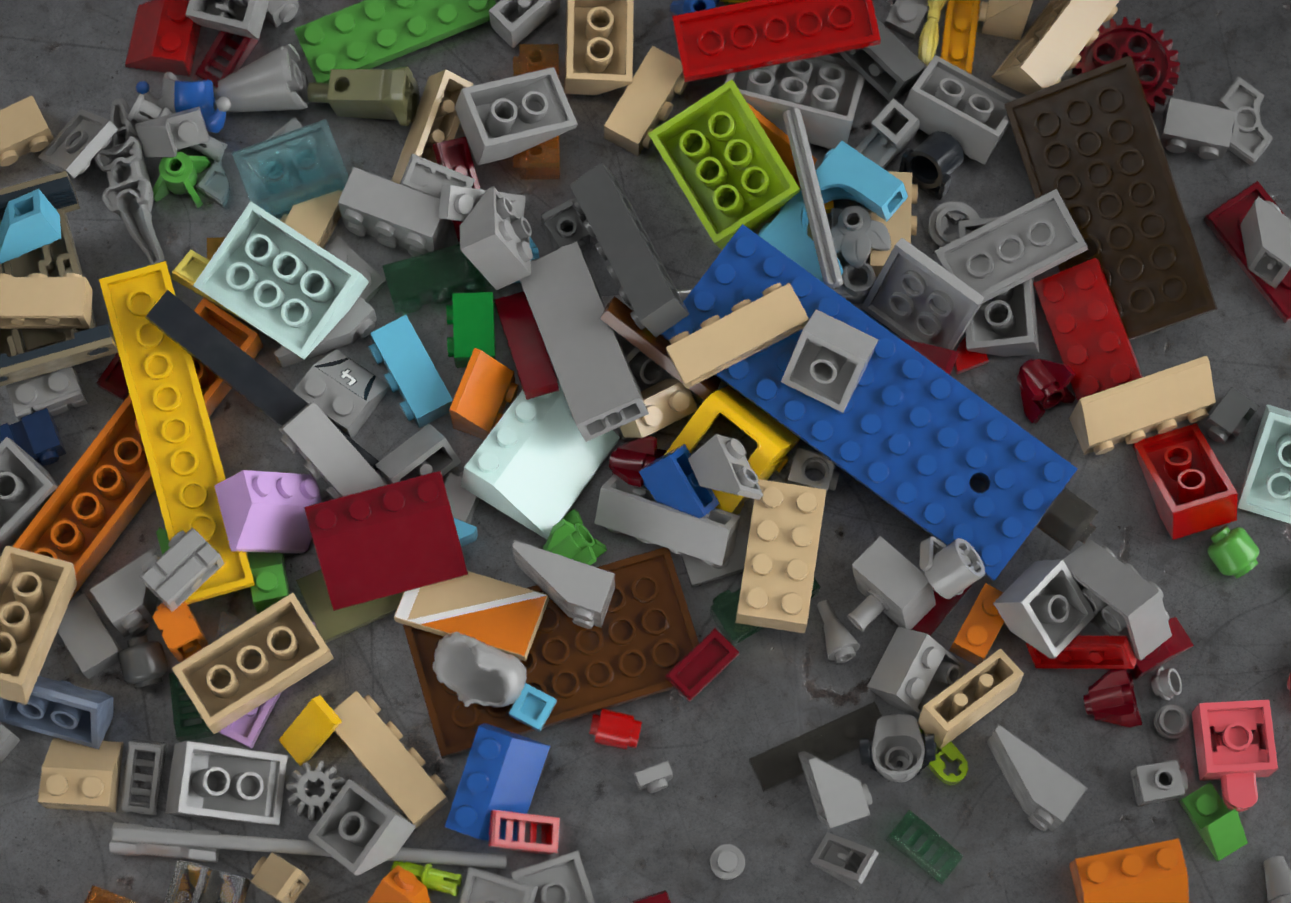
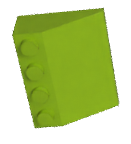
(725, 163)

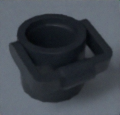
(933, 163)

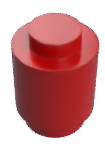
(615, 729)

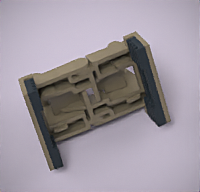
(49, 347)

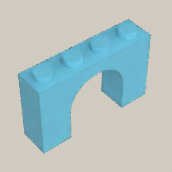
(840, 176)

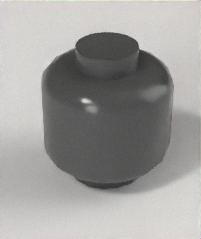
(143, 662)

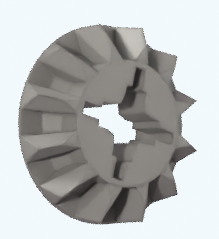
(949, 211)

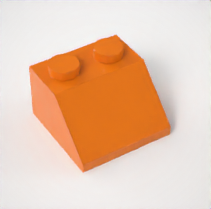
(482, 395)

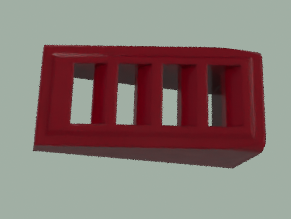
(216, 49)

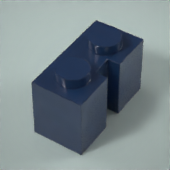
(36, 436)

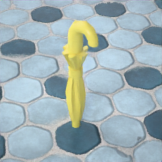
(930, 33)

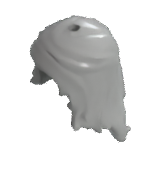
(478, 671)

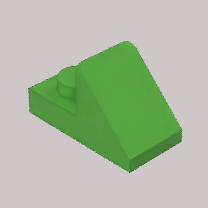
(1214, 822)

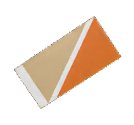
(479, 608)

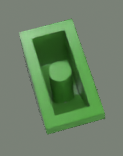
(269, 579)

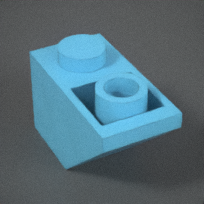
(27, 225)

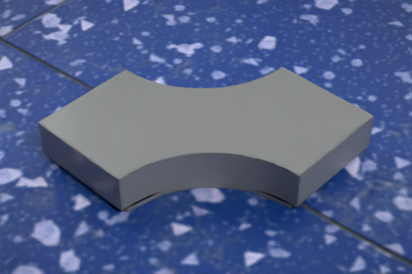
(1248, 134)

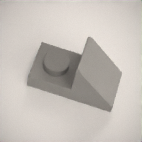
(172, 132)

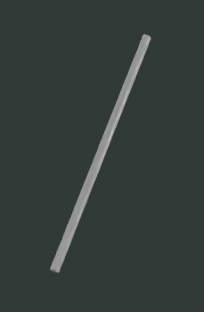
(297, 847)

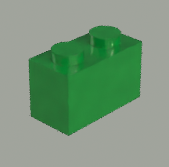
(472, 326)

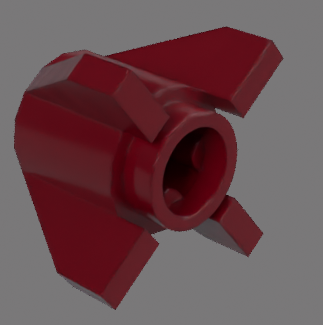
(1043, 386)
(633, 457)
(1113, 699)

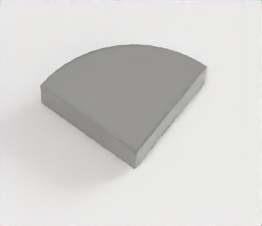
(215, 185)

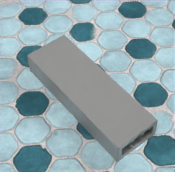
(580, 344)

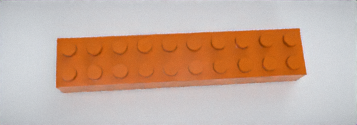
(114, 473)

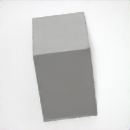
(844, 859)

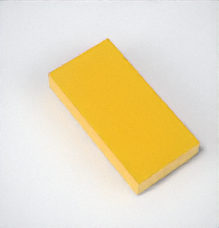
(310, 730)

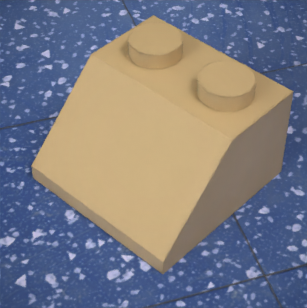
(81, 776)

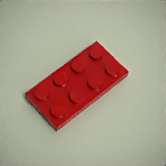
(1088, 328)

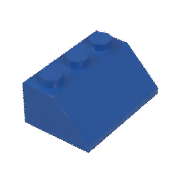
(497, 776)

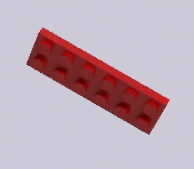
(770, 34)

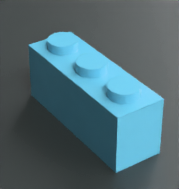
(410, 371)

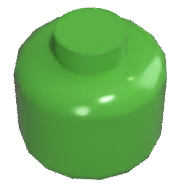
(1233, 551)

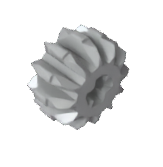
(314, 778)

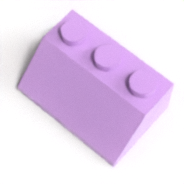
(267, 510)

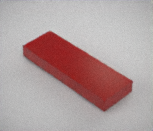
(1089, 653)

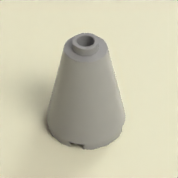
(267, 84)

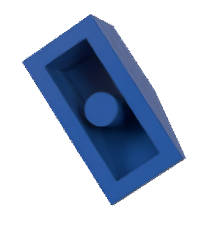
(675, 484)

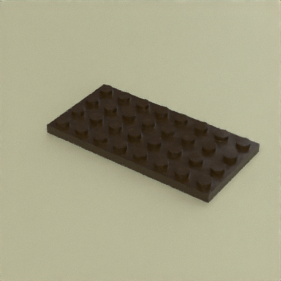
(1110, 168)

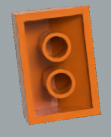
(1133, 875)

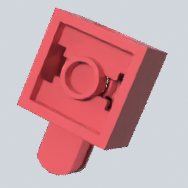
(1236, 747)

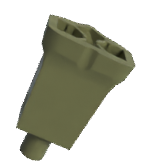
(369, 93)

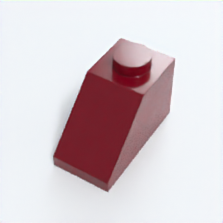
(1171, 648)

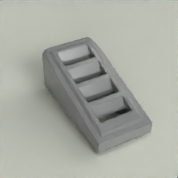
(132, 761)

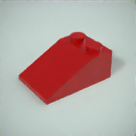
(1186, 481)

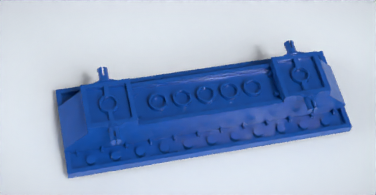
(909, 424)

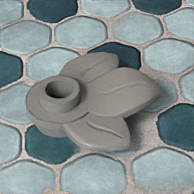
(858, 239)

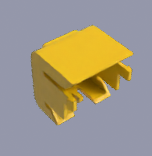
(772, 437)

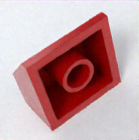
(163, 38)

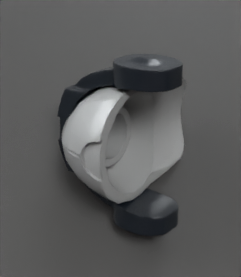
(898, 748)

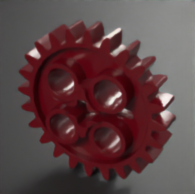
(1117, 43)

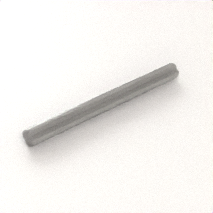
(812, 198)

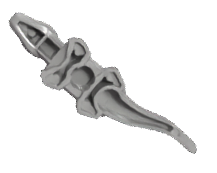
(129, 182)

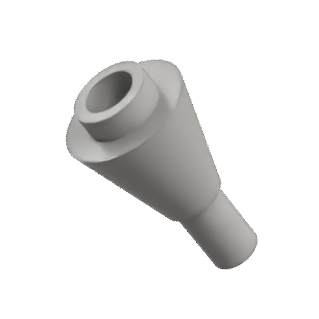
(839, 641)

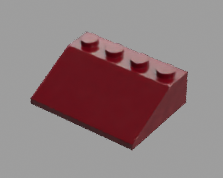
(386, 540)

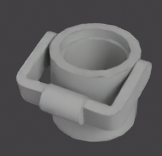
(951, 566)

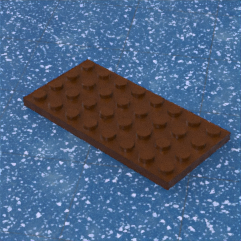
(581, 667)

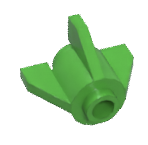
(180, 176)
(573, 540)

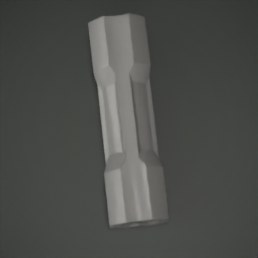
(187, 852)

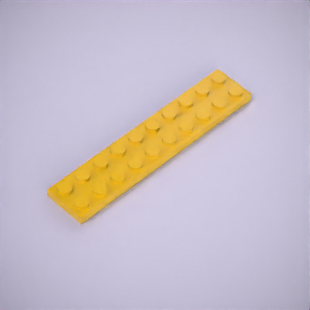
(172, 422)

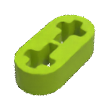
(951, 754)

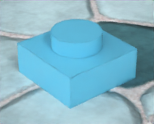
(532, 707)

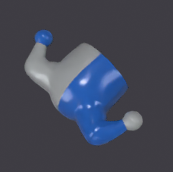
(188, 95)

